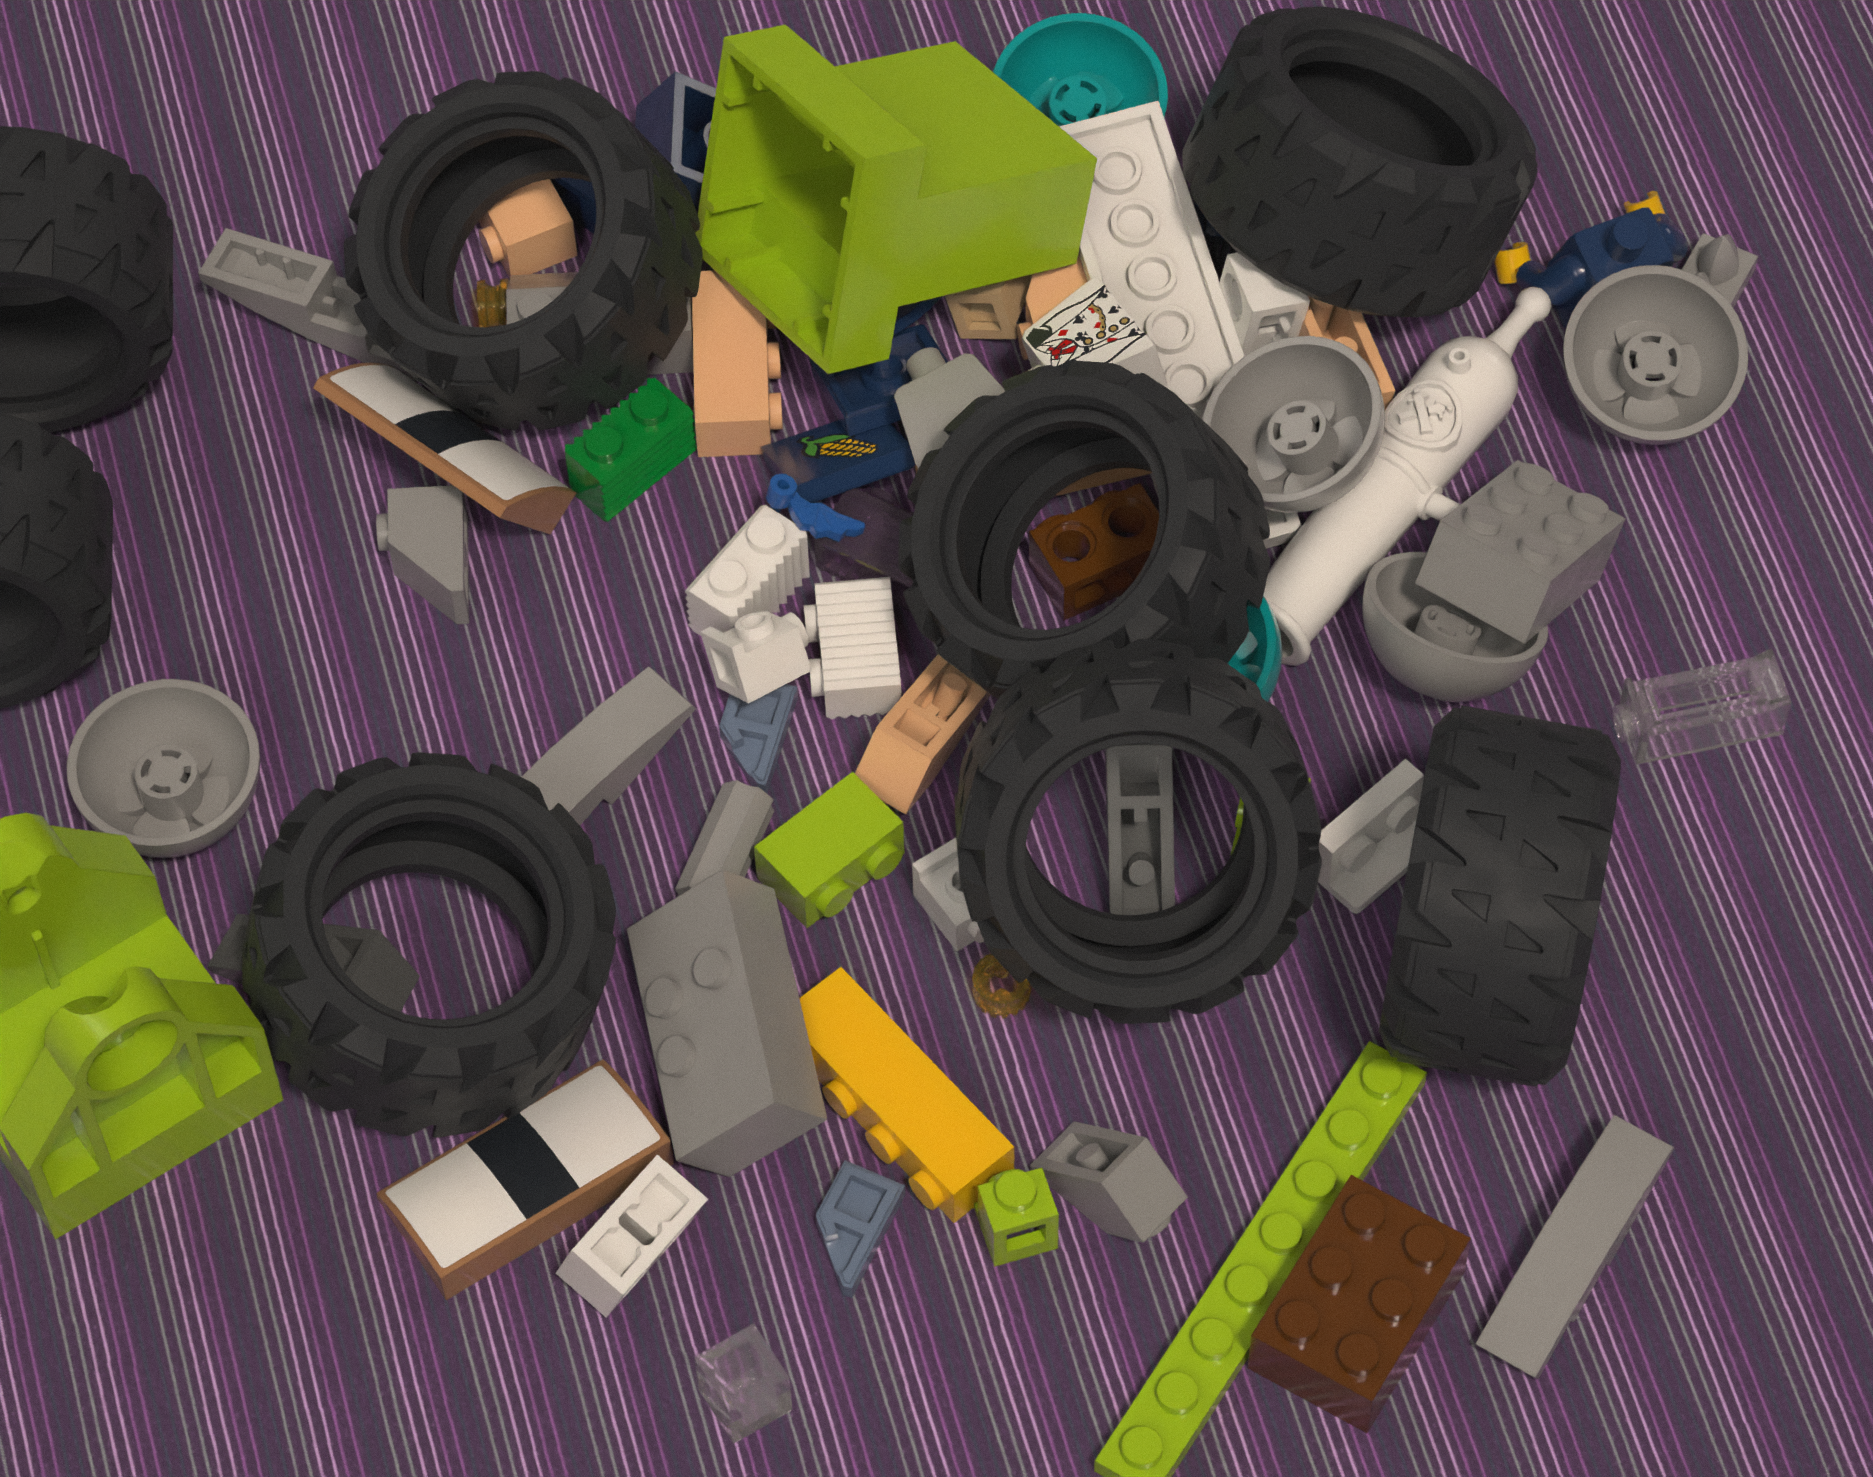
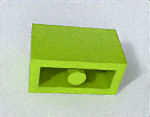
(830, 850)

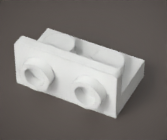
(1372, 839)

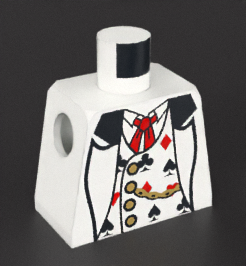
(1093, 329)

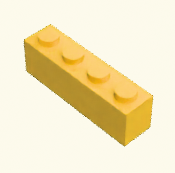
(900, 1098)

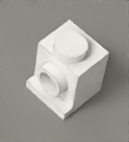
(757, 654)
(941, 895)

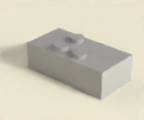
(726, 1024)

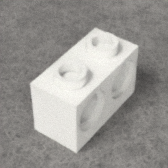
(1260, 304)
(631, 1235)

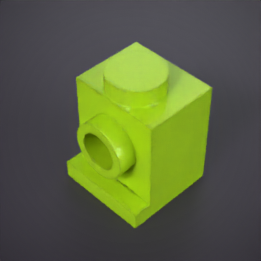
(1016, 1203)

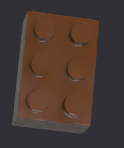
(1358, 1303)

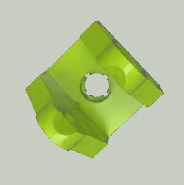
(108, 1027)

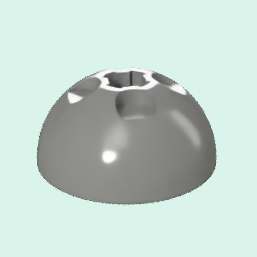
(1670, 329)
(1300, 420)
(1435, 643)
(168, 741)

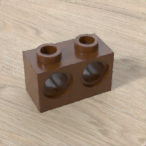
(1090, 533)

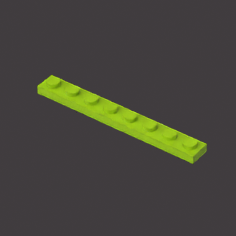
(1219, 1330)

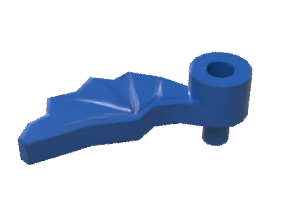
(811, 517)

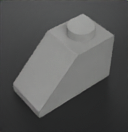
(429, 545)
(1112, 1180)

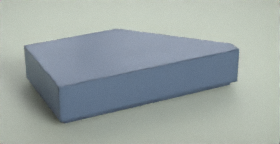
(757, 732)
(856, 1220)

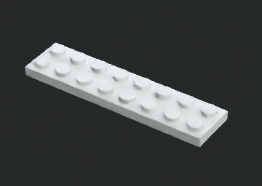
(1155, 259)

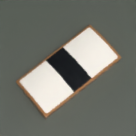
(448, 444)
(525, 1178)

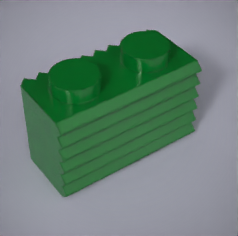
(630, 449)

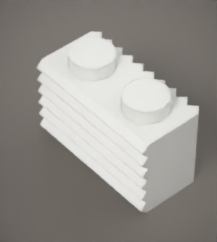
(750, 572)
(856, 645)

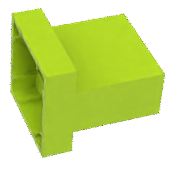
(877, 187)

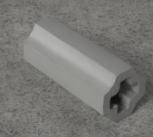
(729, 834)

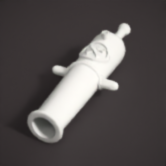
(1426, 440)

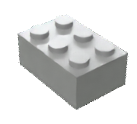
(1520, 550)

